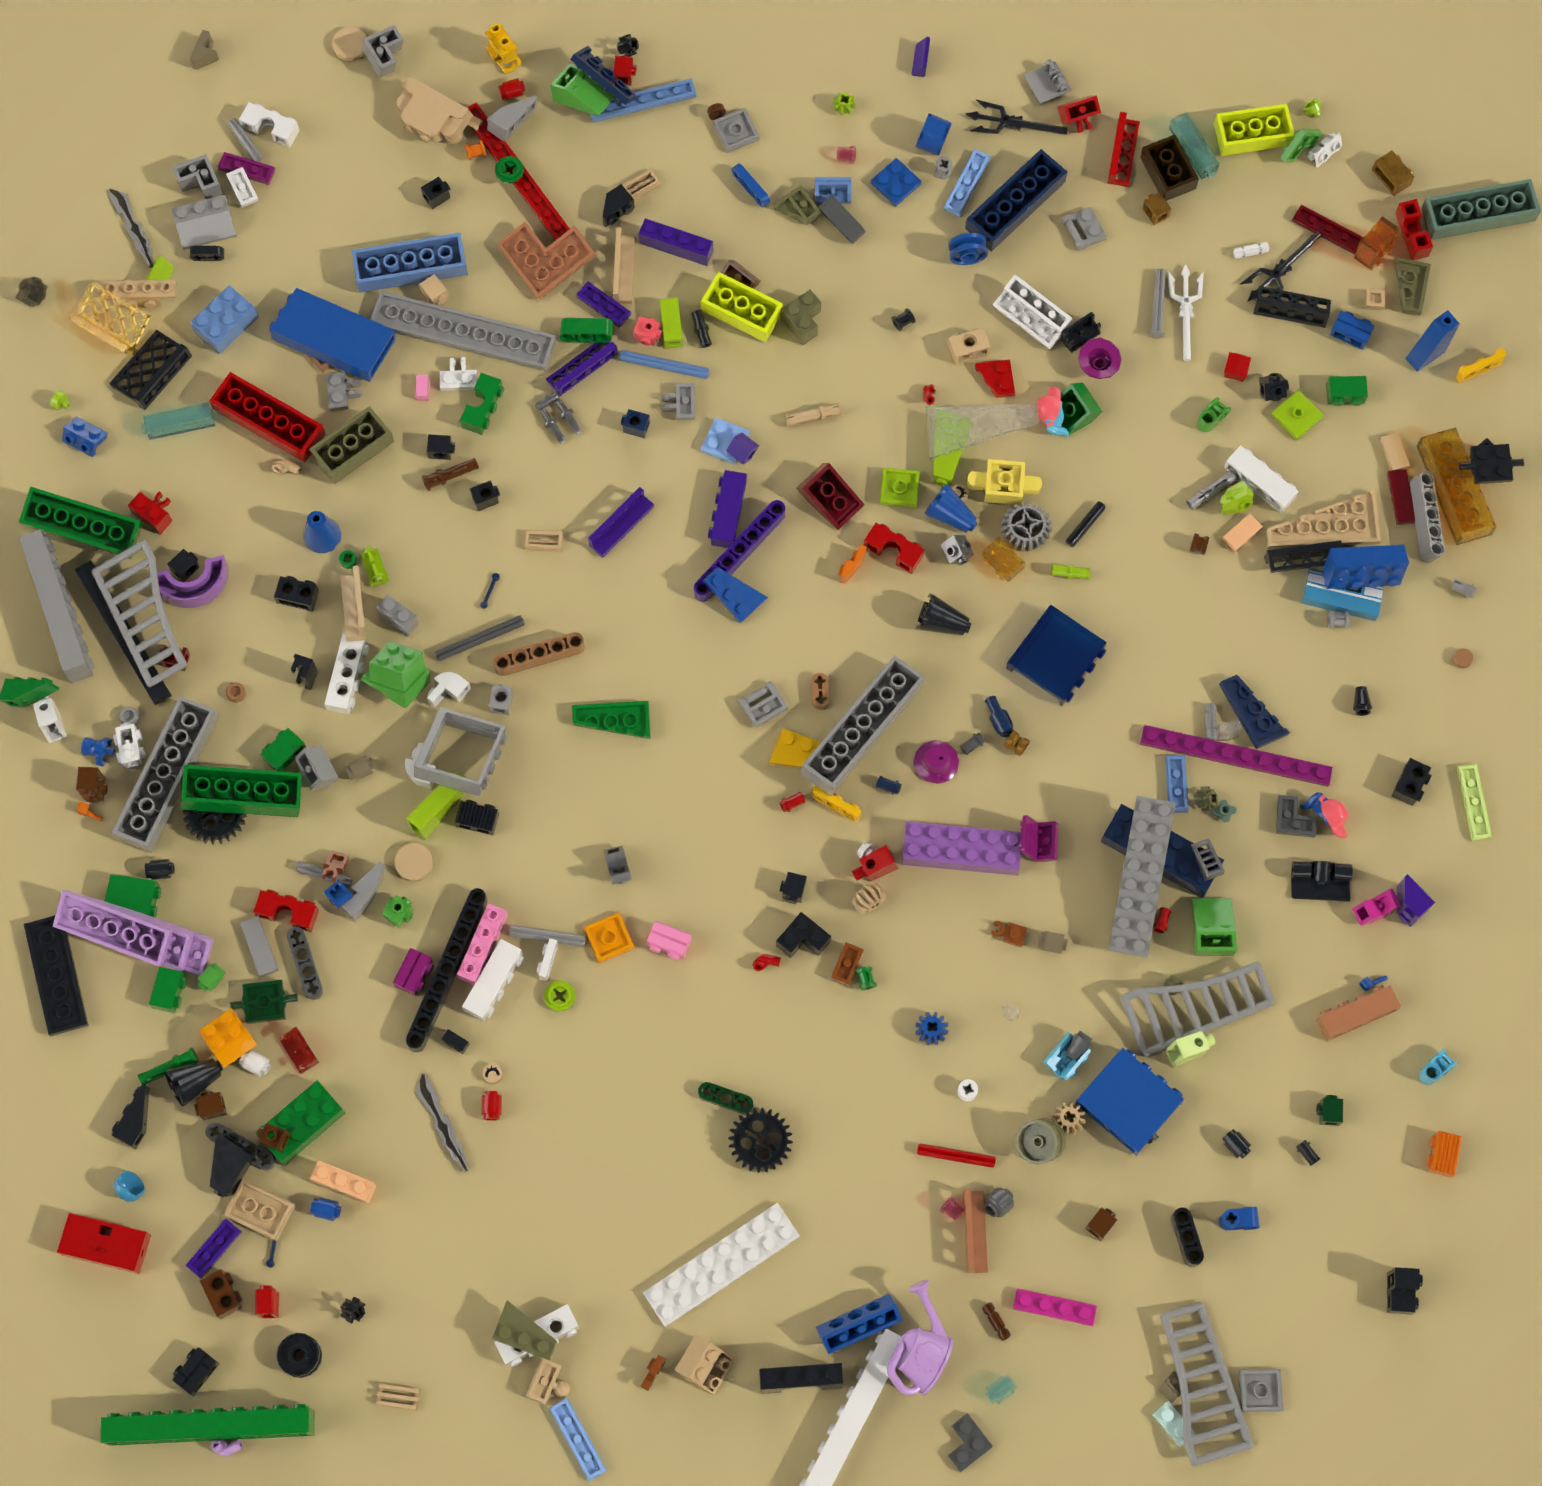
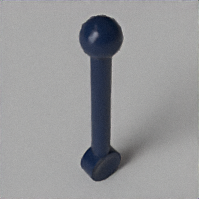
(495, 577)
(270, 1263)

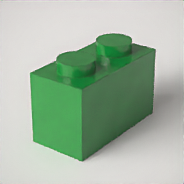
(1347, 390)
(282, 750)
(167, 990)

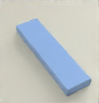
(967, 182)
(577, 1439)

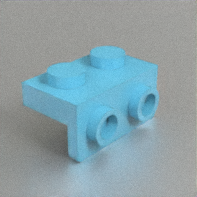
(1060, 1063)

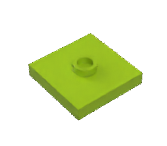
(1297, 415)
(899, 487)

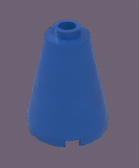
(951, 510)
(321, 533)

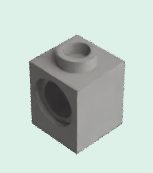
(504, 706)

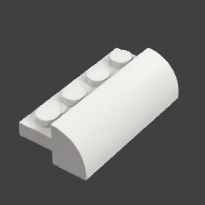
(1032, 312)

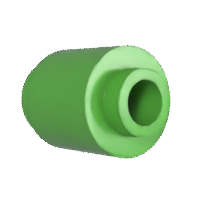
(210, 977)

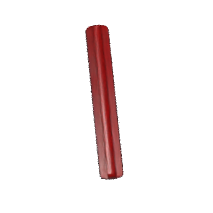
(956, 1155)

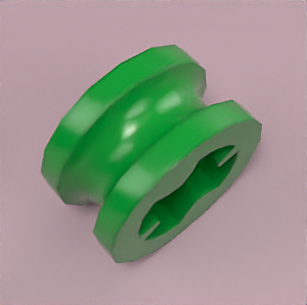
(342, 559)

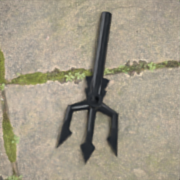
(1010, 121)
(1280, 269)

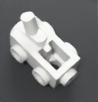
(129, 753)

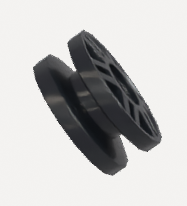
(288, 1349)

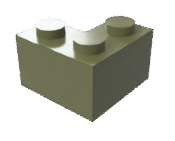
(799, 316)

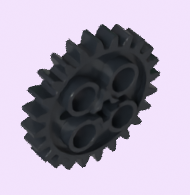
(221, 830)
(750, 1155)

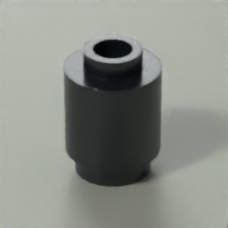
(159, 869)
(1237, 1144)

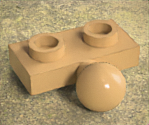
(544, 1382)

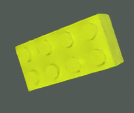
(1253, 129)
(741, 307)

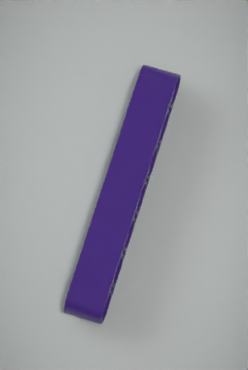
(743, 542)

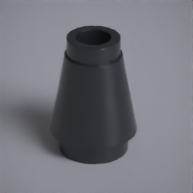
(1362, 703)

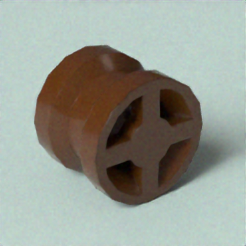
(1199, 544)

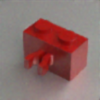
(1079, 111)
(151, 511)

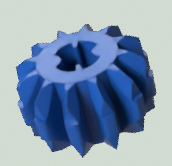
(932, 1035)

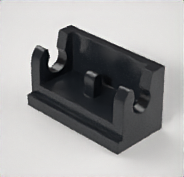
(1080, 332)
(306, 669)

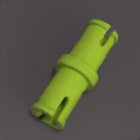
(1070, 571)

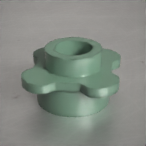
(1225, 817)

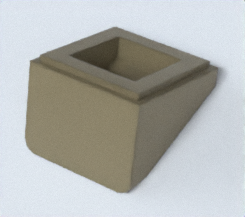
(1170, 1387)

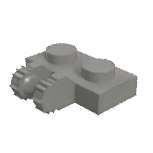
(337, 391)
(684, 401)

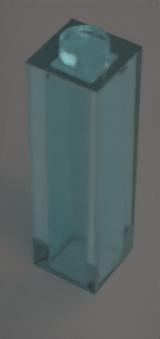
(1194, 146)
(178, 421)

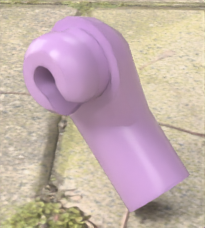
(226, 1449)

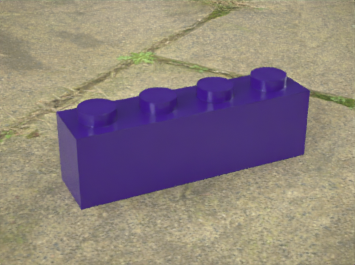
(675, 242)
(728, 509)

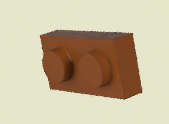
(847, 964)

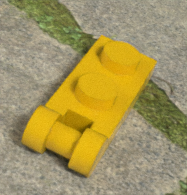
(1480, 366)
(836, 803)

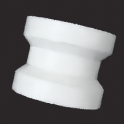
(966, 1094)

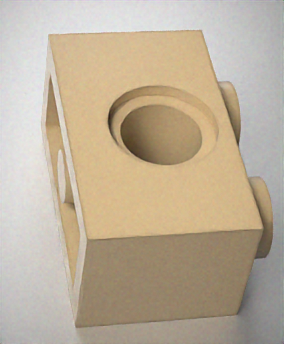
(963, 353)

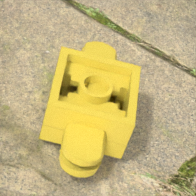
(1004, 482)

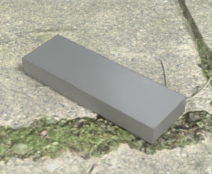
(259, 946)

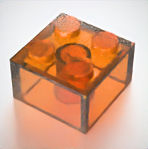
(1377, 243)

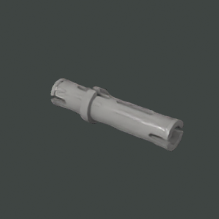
(1194, 501)

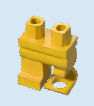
(502, 47)

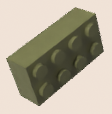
(351, 445)

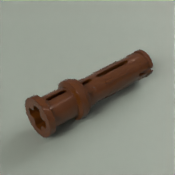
(441, 479)

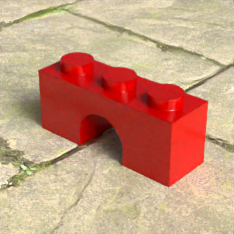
(1409, 220)
(882, 537)
(271, 903)

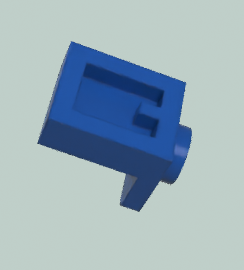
(338, 894)

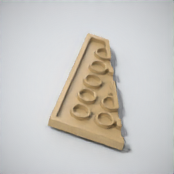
(1349, 521)

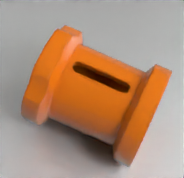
(475, 150)

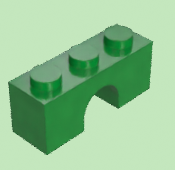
(477, 418)

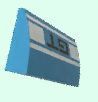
(1360, 602)

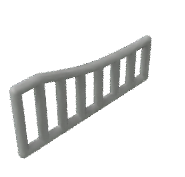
(159, 616)
(1184, 990)
(1188, 1396)

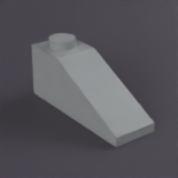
(510, 117)

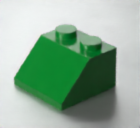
(1078, 407)

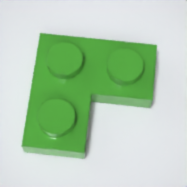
(1302, 139)

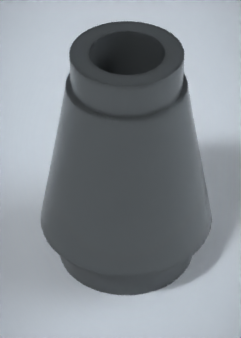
(1079, 1045)

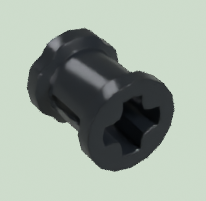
(903, 319)

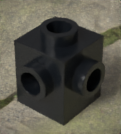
(1273, 387)

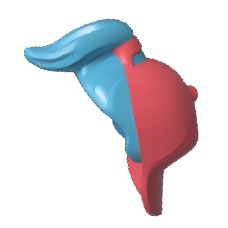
(1051, 412)

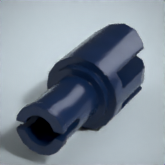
(999, 717)

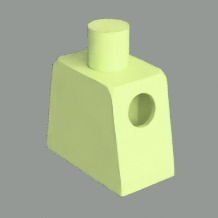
(1189, 1048)

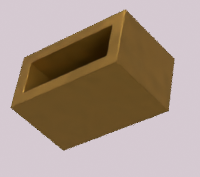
(1393, 172)

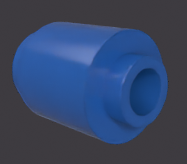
(325, 1209)

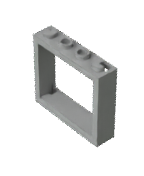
(469, 724)

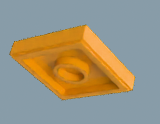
(609, 937)

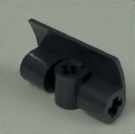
(1321, 880)

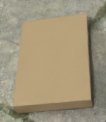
(259, 1210)

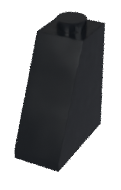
(229, 1164)

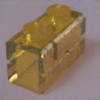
(1002, 559)

